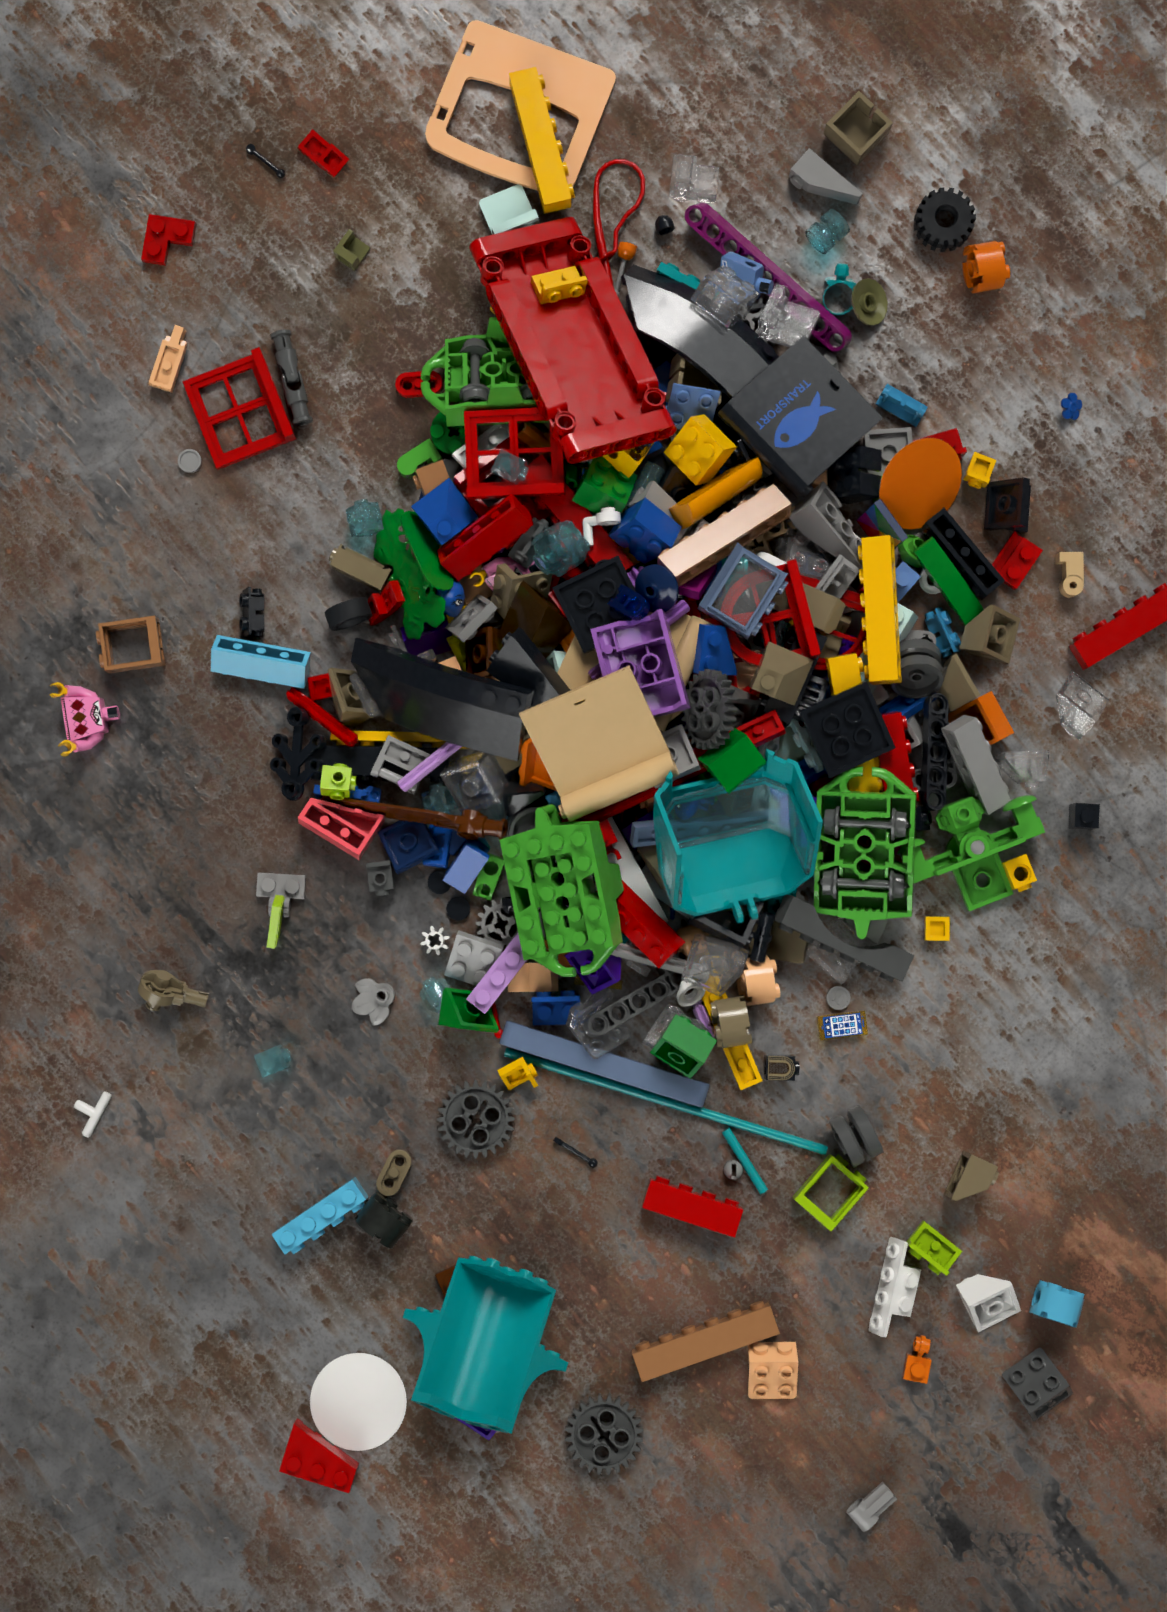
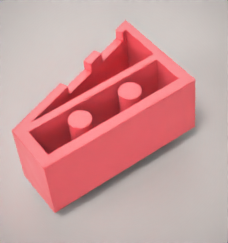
(342, 826)

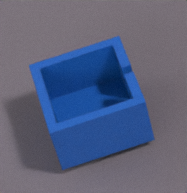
(645, 531)

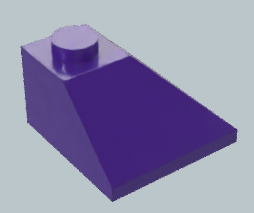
(604, 977)

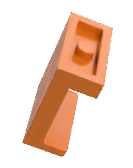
(532, 767)

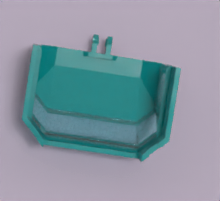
(737, 845)

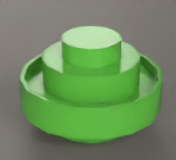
(906, 550)

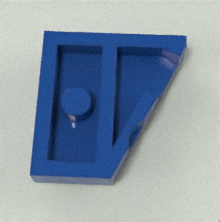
(714, 650)

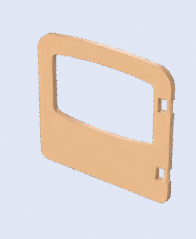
(570, 84)

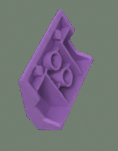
(651, 656)

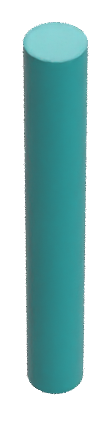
(744, 1160)

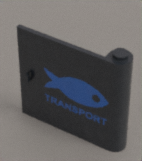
(798, 417)

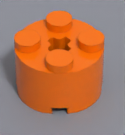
(985, 266)

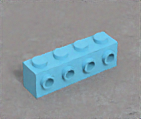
(260, 661)
(320, 1215)

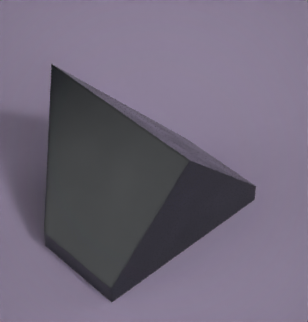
(517, 796)

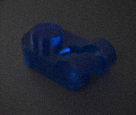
(634, 607)

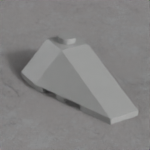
(824, 524)

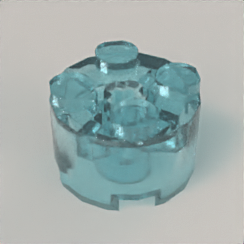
(559, 548)

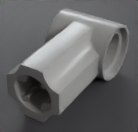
(866, 1510)

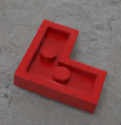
(162, 232)

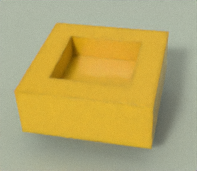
(936, 928)

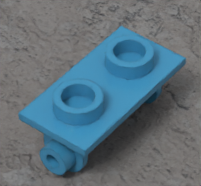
(901, 405)
(940, 623)

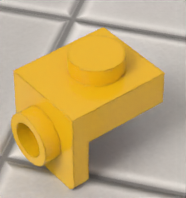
(979, 470)
(518, 1073)

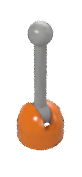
(626, 252)

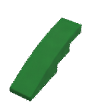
(948, 580)

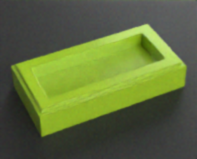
(275, 921)

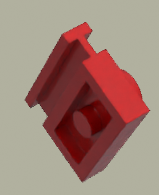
(1016, 559)

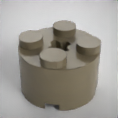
(731, 1022)

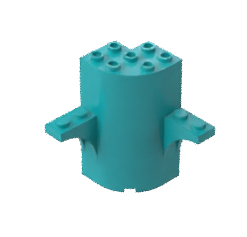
(484, 1344)

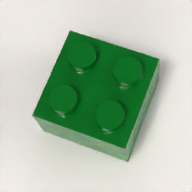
(603, 487)
(683, 1046)

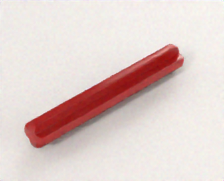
(322, 717)

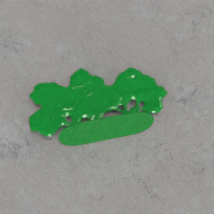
(412, 573)

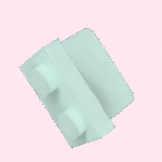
(508, 210)

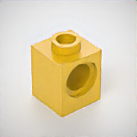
(1022, 862)

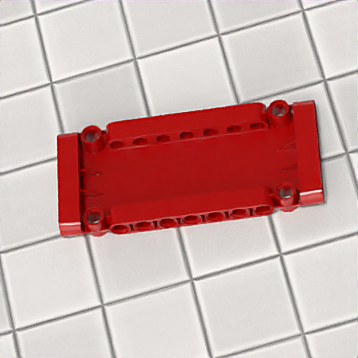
(573, 352)

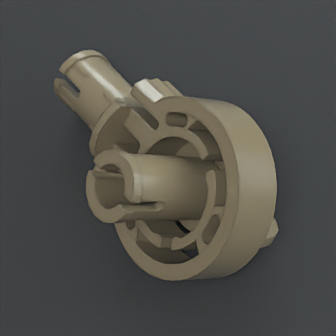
(167, 991)

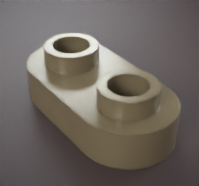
(394, 1172)

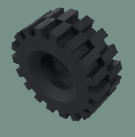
(940, 236)

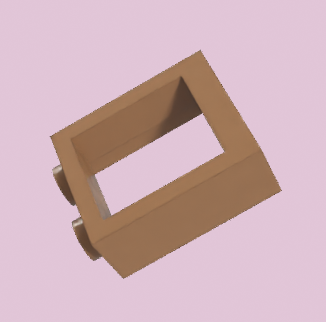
(155, 642)

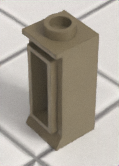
(360, 568)

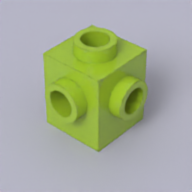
(337, 781)

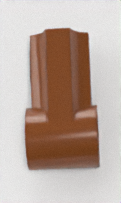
(533, 438)

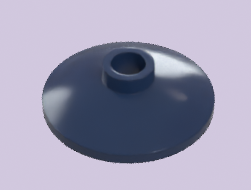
(664, 587)

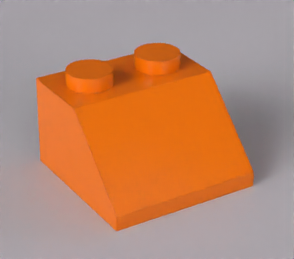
(990, 715)

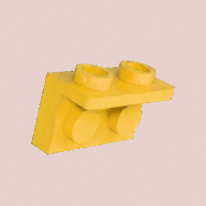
(558, 285)

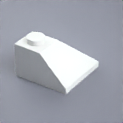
(988, 1300)

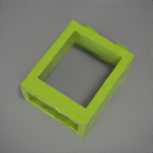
(831, 1222)

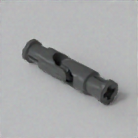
(287, 362)

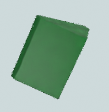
(733, 761)
(461, 1014)

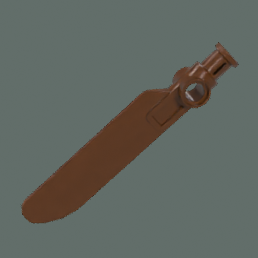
(469, 825)

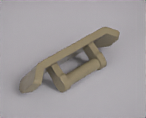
(823, 607)

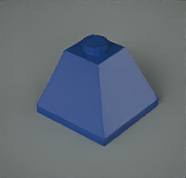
(444, 511)

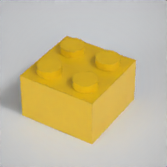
(700, 449)

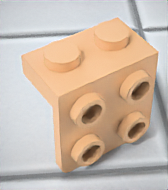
(772, 1370)

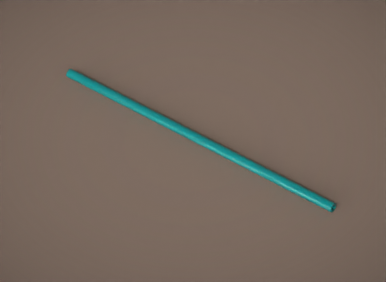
(666, 1101)

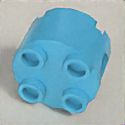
(1057, 1303)

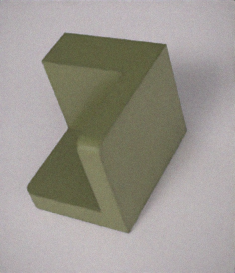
(351, 250)

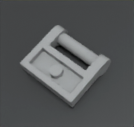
(401, 755)

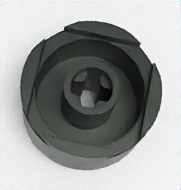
(382, 1220)

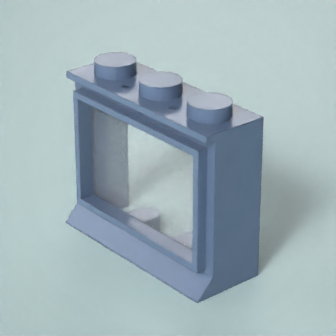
(743, 592)

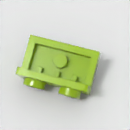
(933, 1247)

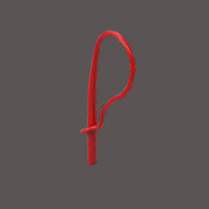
(605, 256)

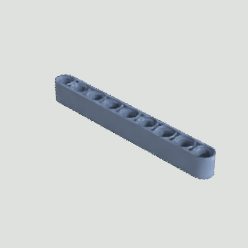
(608, 1065)

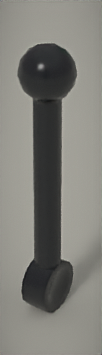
(252, 150)
(592, 1162)

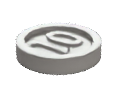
(189, 461)
(838, 997)

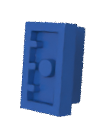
(552, 1009)

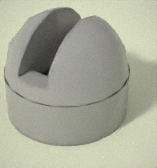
(728, 1169)

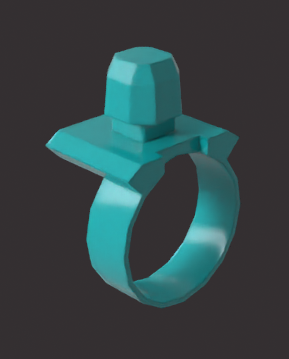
(841, 272)

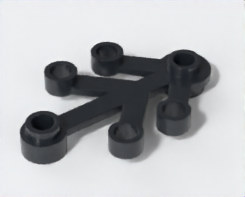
(296, 757)

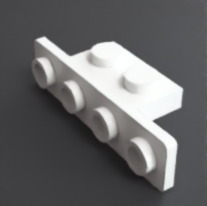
(895, 1289)

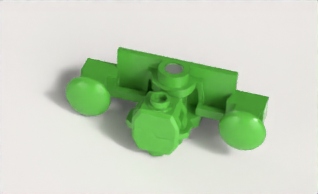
(975, 850)

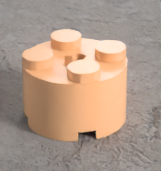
(758, 982)

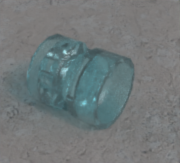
(831, 228)

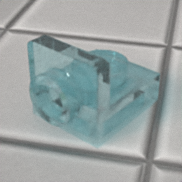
(510, 467)
(273, 1060)

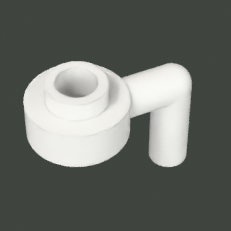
(606, 517)

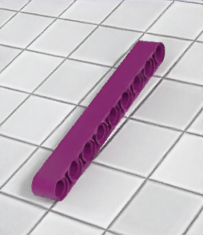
(744, 248)

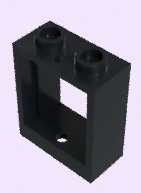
(724, 934)

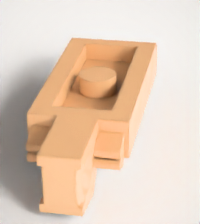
(169, 360)

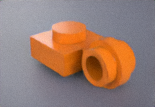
(918, 1367)

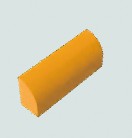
(716, 492)

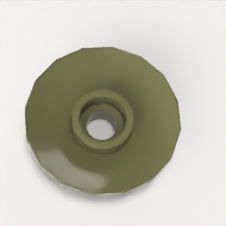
(869, 302)

